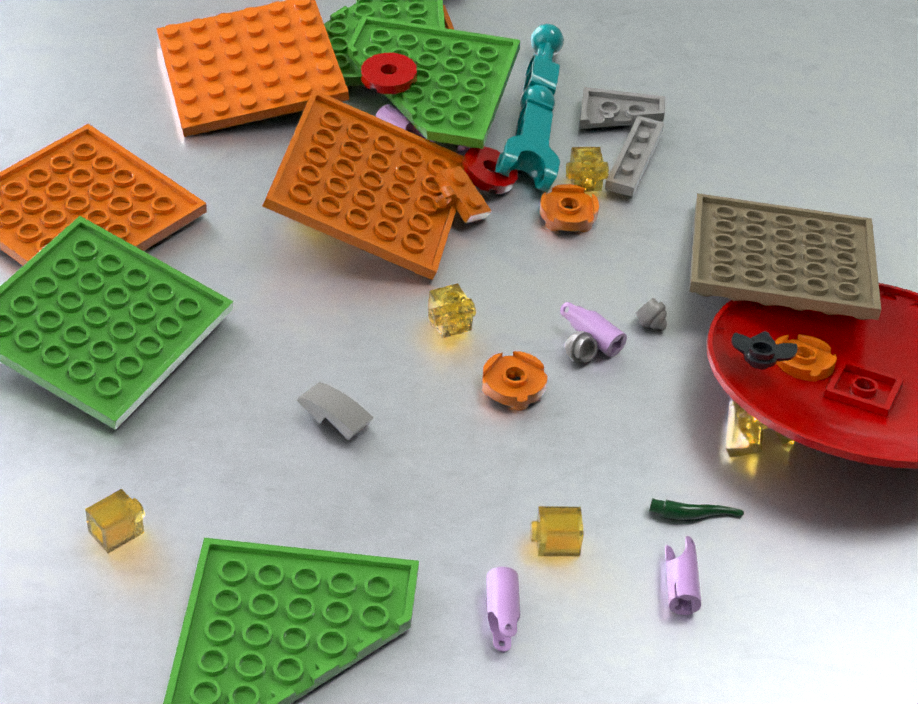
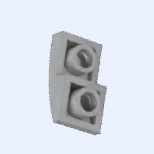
(343, 412)

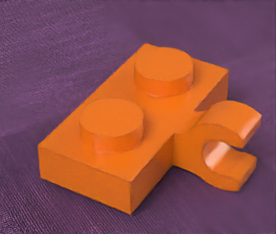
(460, 193)

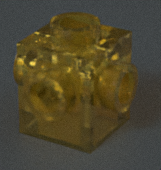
(587, 168)
(450, 310)

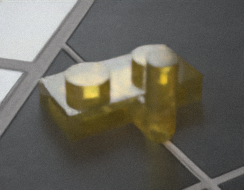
(746, 433)

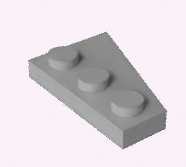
(618, 108)

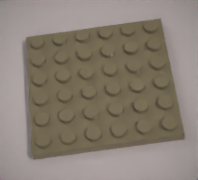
(785, 257)

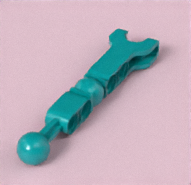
(530, 146)

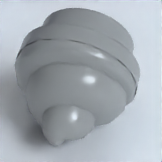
(652, 315)
(581, 347)

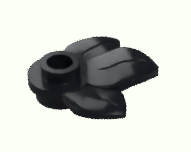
(762, 350)

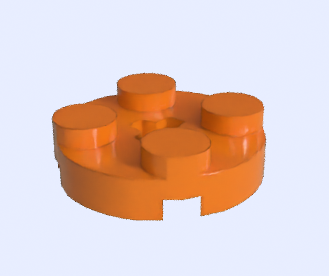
(578, 218)
(818, 362)
(510, 392)

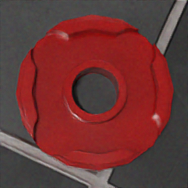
(375, 71)
(476, 163)

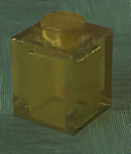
(115, 520)
(558, 531)

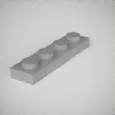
(634, 156)

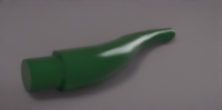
(683, 511)

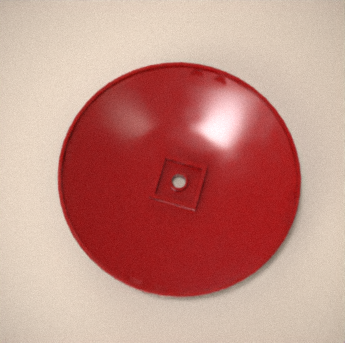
(857, 412)

